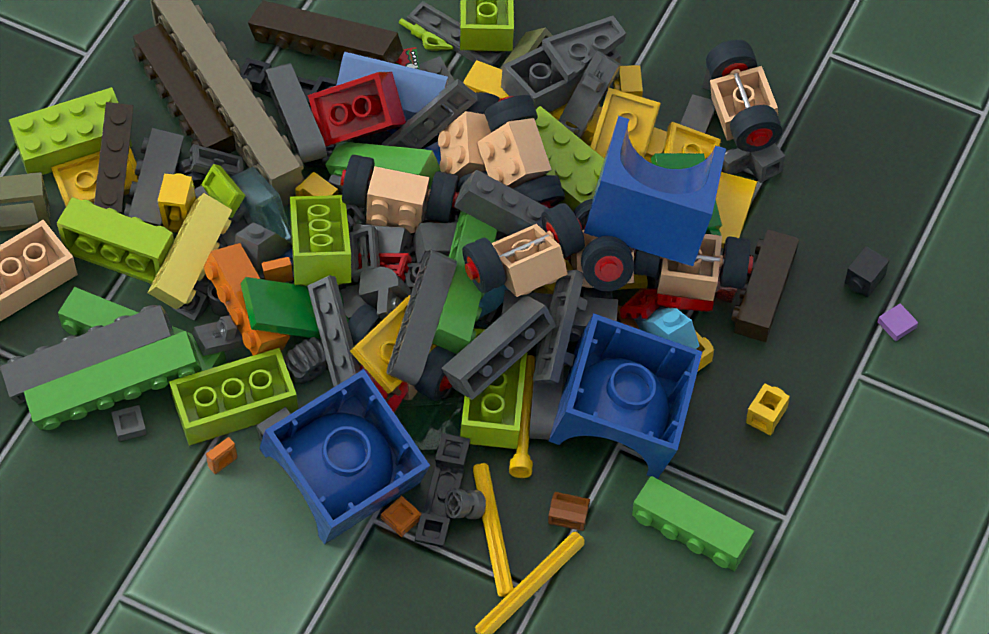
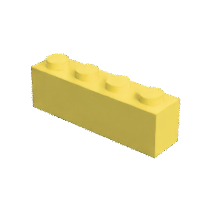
(190, 252)

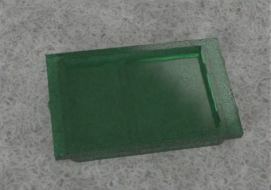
(428, 419)

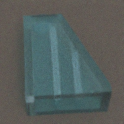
(263, 202)

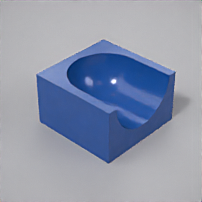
(653, 205)
(628, 390)
(346, 454)

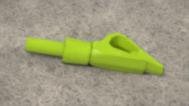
(427, 37)

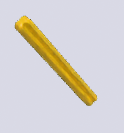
(493, 531)
(530, 584)

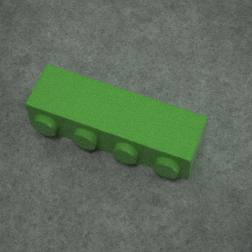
(401, 159)
(692, 523)

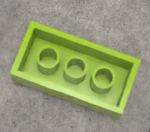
(486, 25)
(61, 131)
(569, 159)
(114, 239)
(320, 239)
(233, 396)
(496, 412)

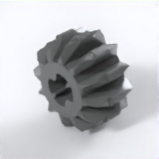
(306, 360)

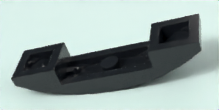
(254, 72)
(447, 475)

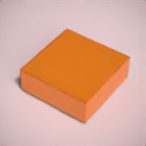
(278, 270)
(221, 455)
(401, 516)

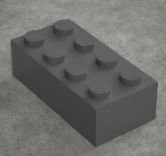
(538, 77)

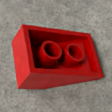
(357, 108)

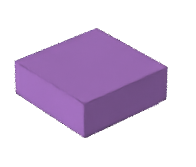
(897, 322)

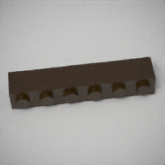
(322, 34)
(182, 90)

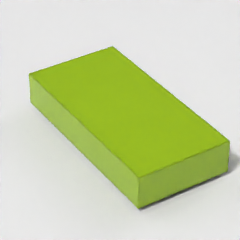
(223, 188)

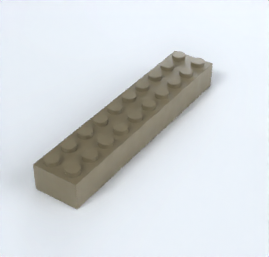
(253, 131)

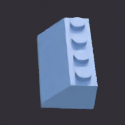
(414, 86)

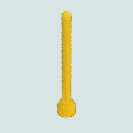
(521, 464)

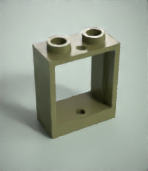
(23, 188)

